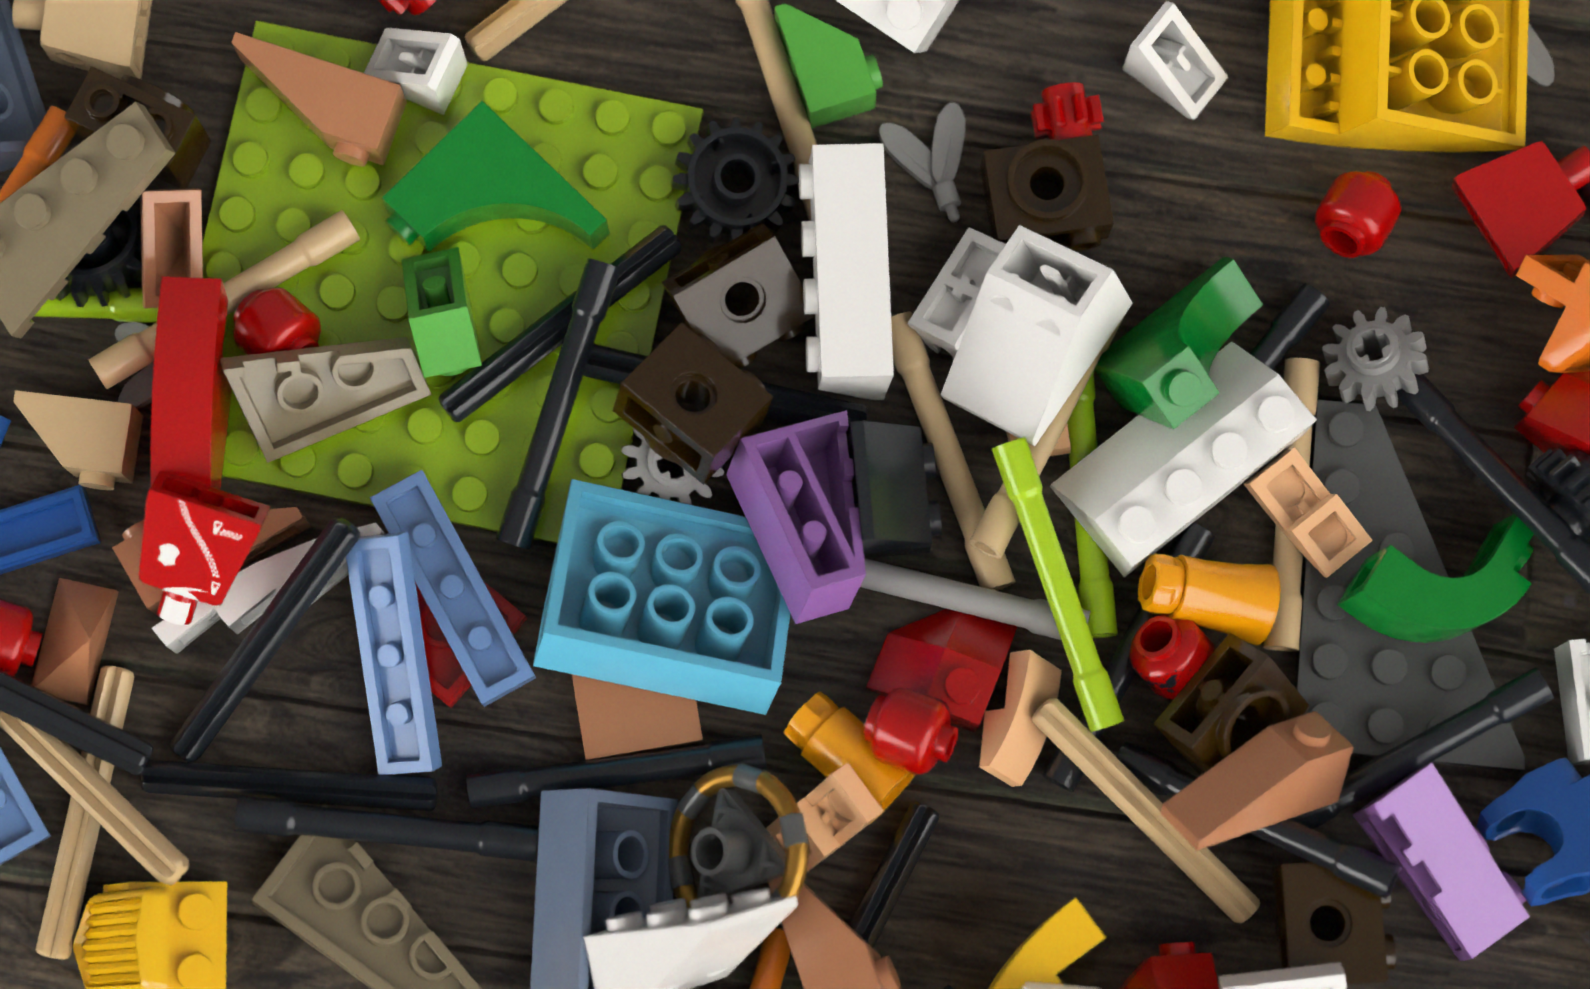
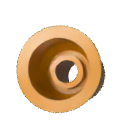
(1213, 594)
(836, 737)

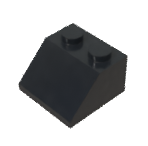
(892, 488)

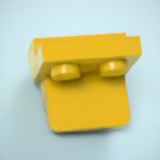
(154, 936)

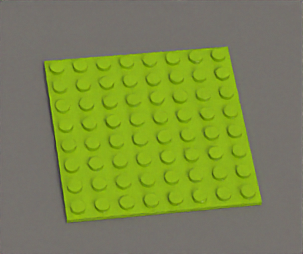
(286, 180)

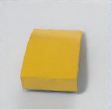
(1050, 948)

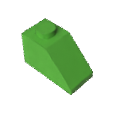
(827, 67)
(441, 313)

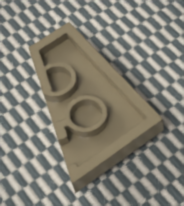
(322, 390)

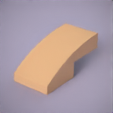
(1307, 512)
(1009, 735)
(833, 814)

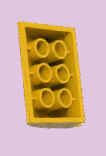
(1399, 74)

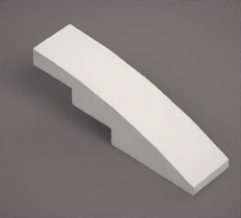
(249, 595)

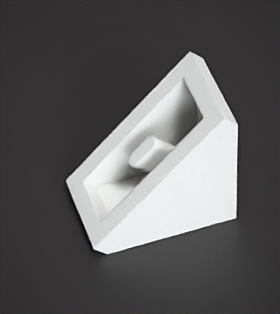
(1174, 62)
(422, 63)

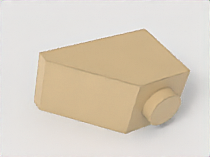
(86, 435)

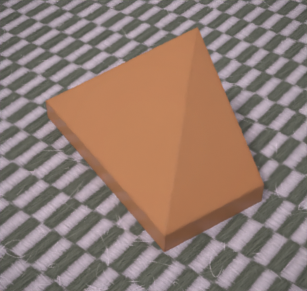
(169, 238)
(74, 640)

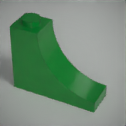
(482, 176)
(1167, 358)

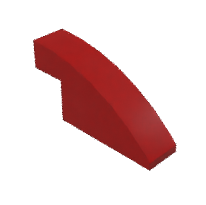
(188, 381)

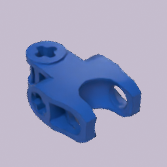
(1557, 808)

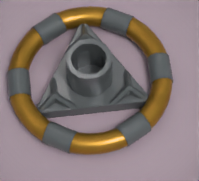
(737, 847)

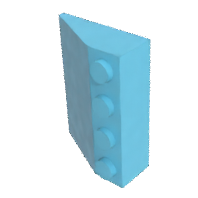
(663, 600)

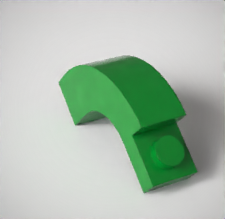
(1422, 607)

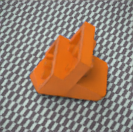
(1561, 283)

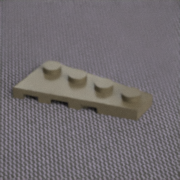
(69, 207)
(356, 918)

